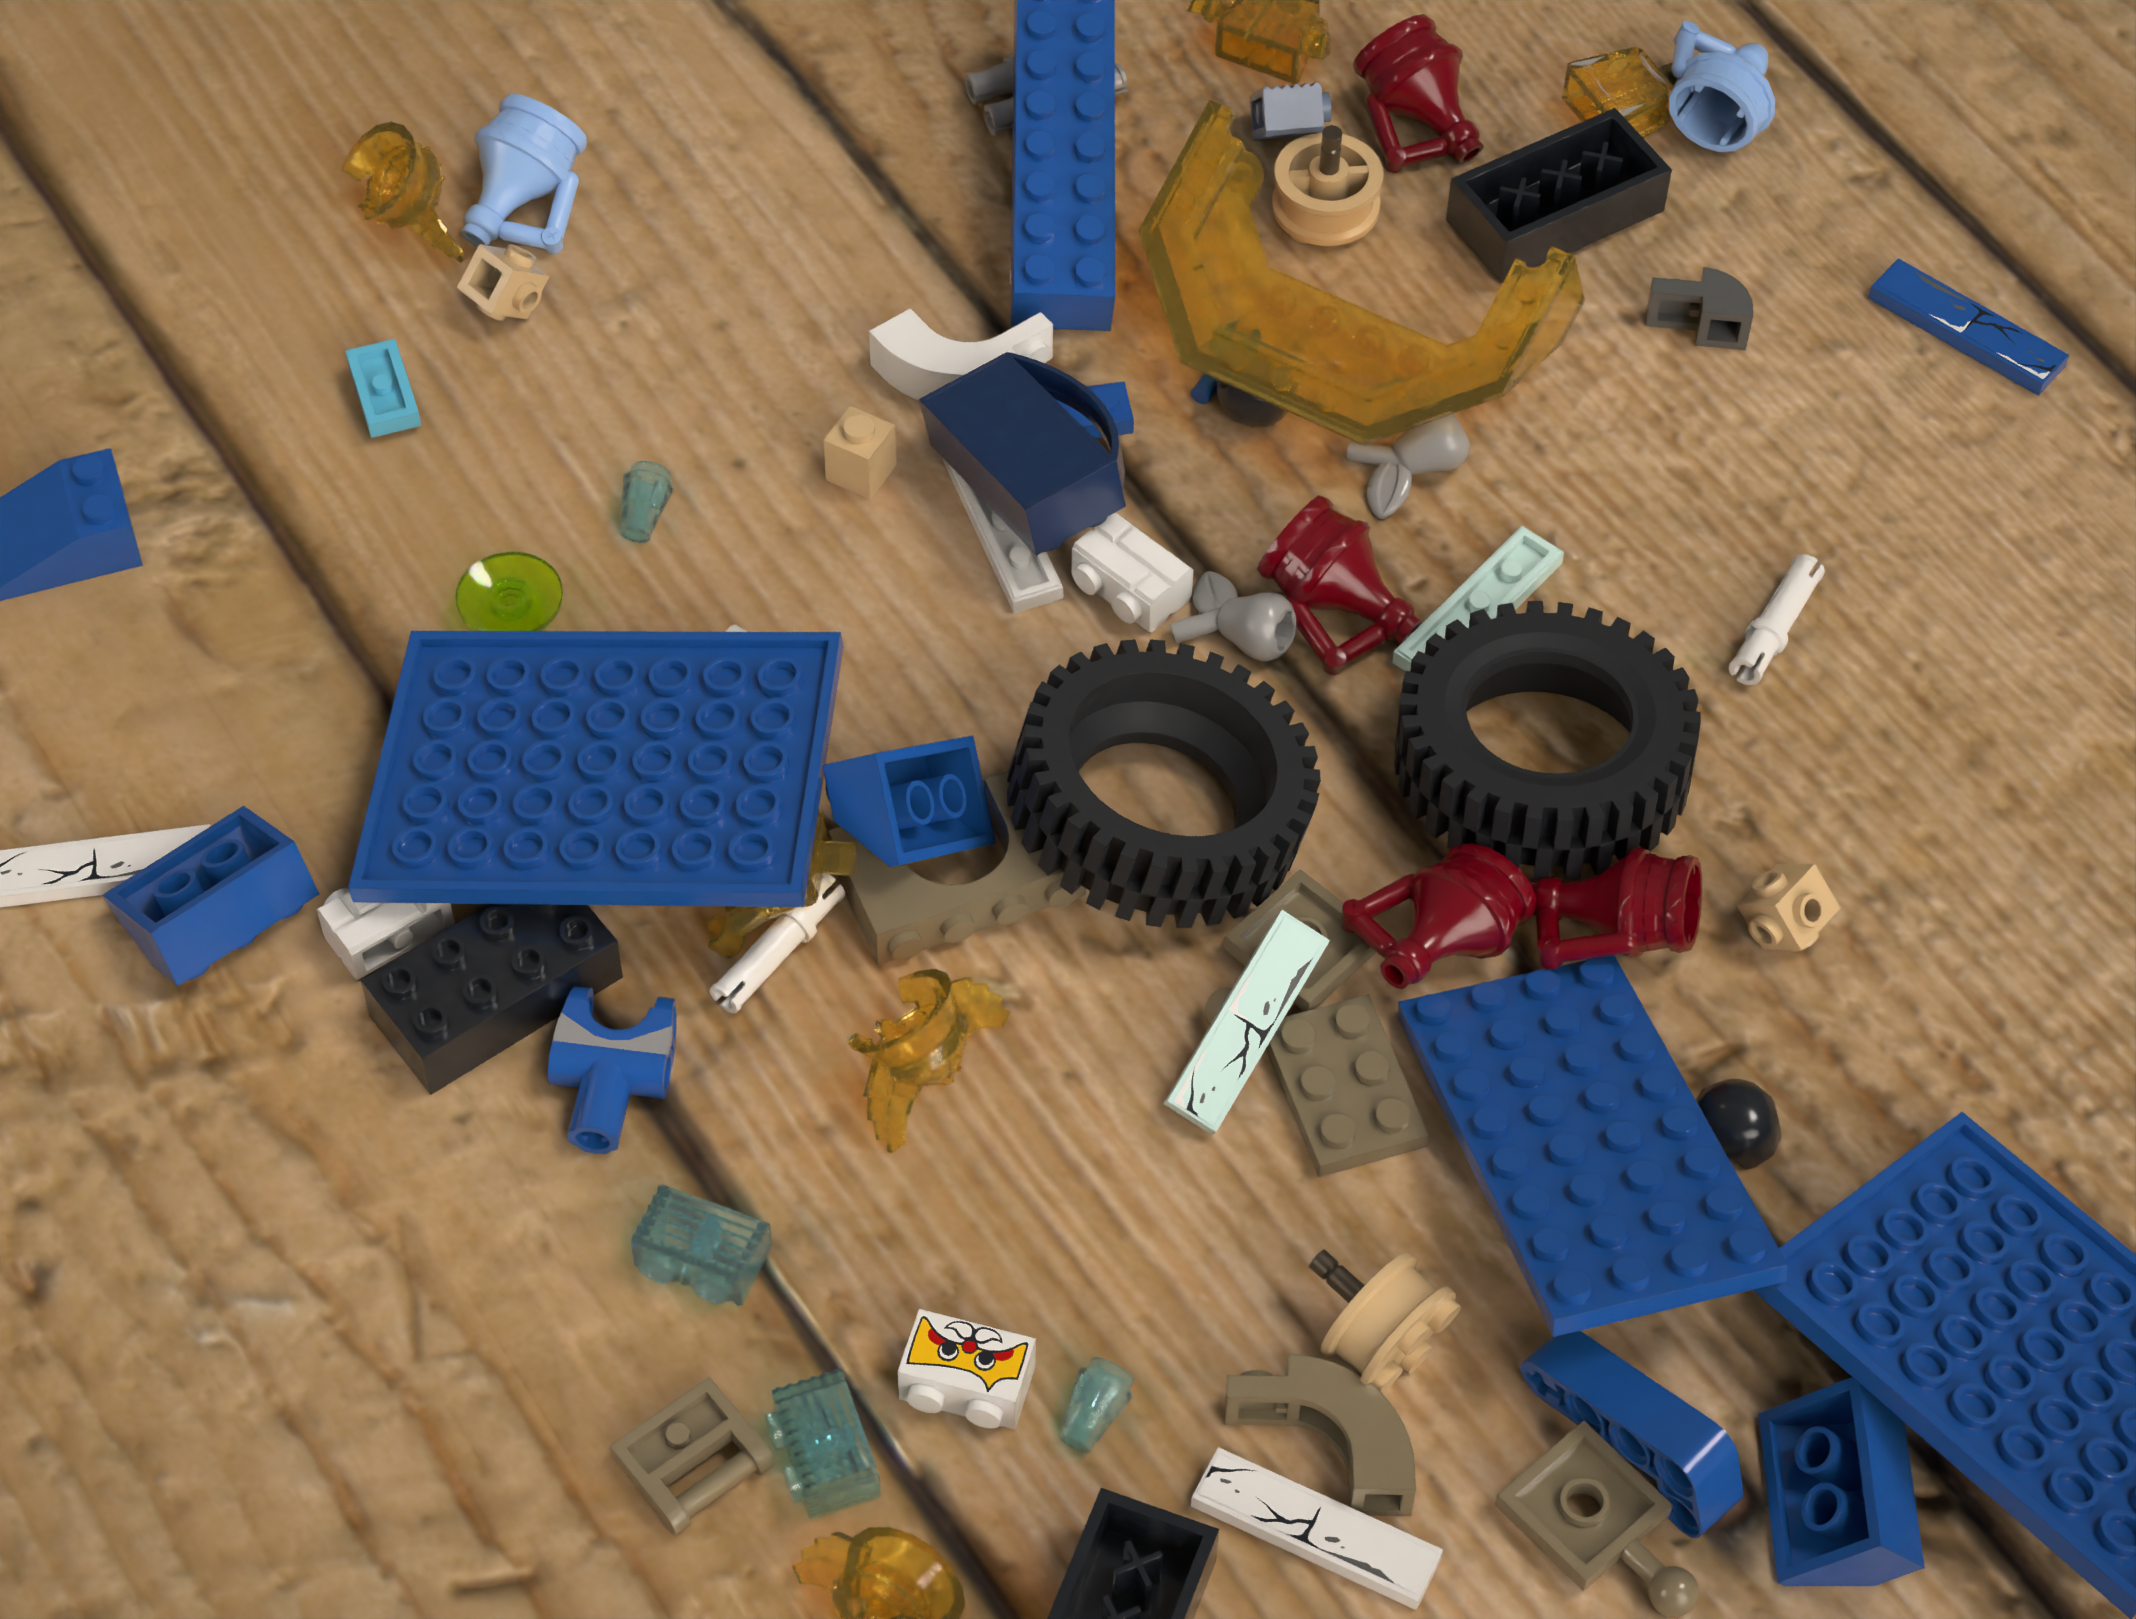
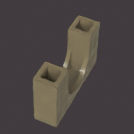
(910, 914)

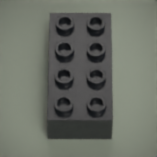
(1558, 193)
(487, 984)
(1136, 1563)

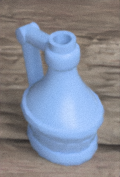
(1719, 92)
(522, 158)

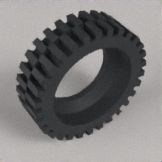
(1188, 709)
(1535, 814)

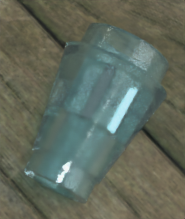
(644, 497)
(1095, 1403)

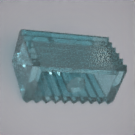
(700, 1246)
(824, 1444)

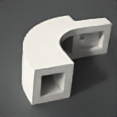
(922, 361)

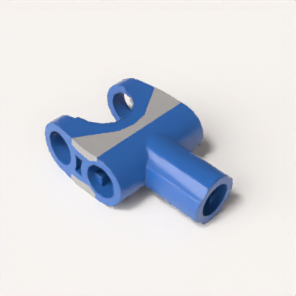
(609, 1066)

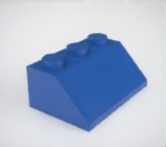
(912, 800)
(212, 894)
(1839, 1489)

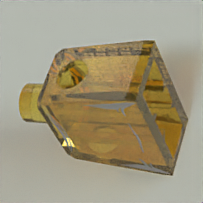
(1624, 82)

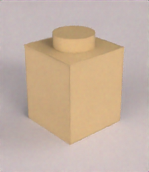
(860, 452)

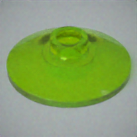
(509, 580)

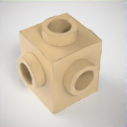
(503, 281)
(1788, 907)

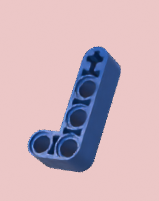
(1644, 1423)

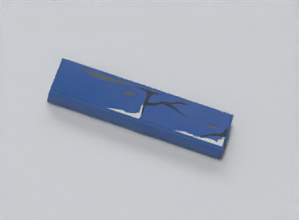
(1968, 326)

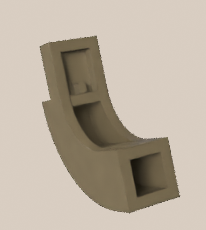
(1346, 1414)

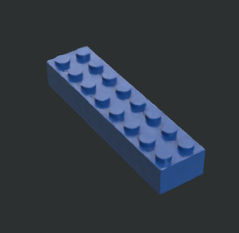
(1063, 163)

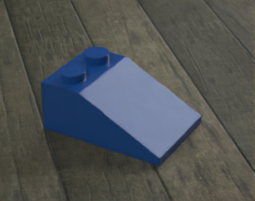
(65, 526)

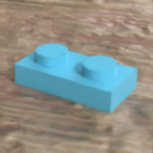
(383, 388)

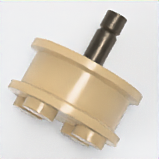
(1327, 188)
(1385, 1319)

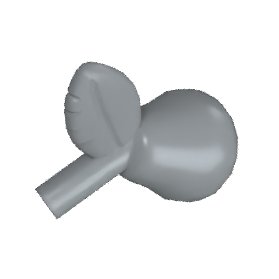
(1419, 450)
(1256, 624)

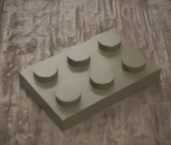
(1345, 1086)

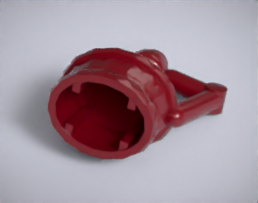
(1416, 77)
(1330, 565)
(1634, 904)
(1458, 909)

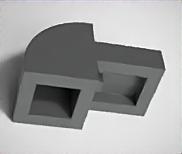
(1714, 308)

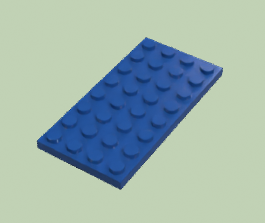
(1589, 1146)

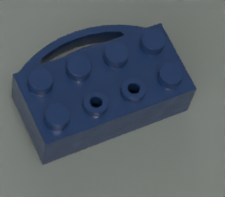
(1026, 450)

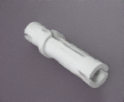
(1769, 632)
(774, 947)

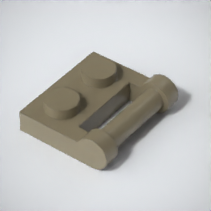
(682, 1439)

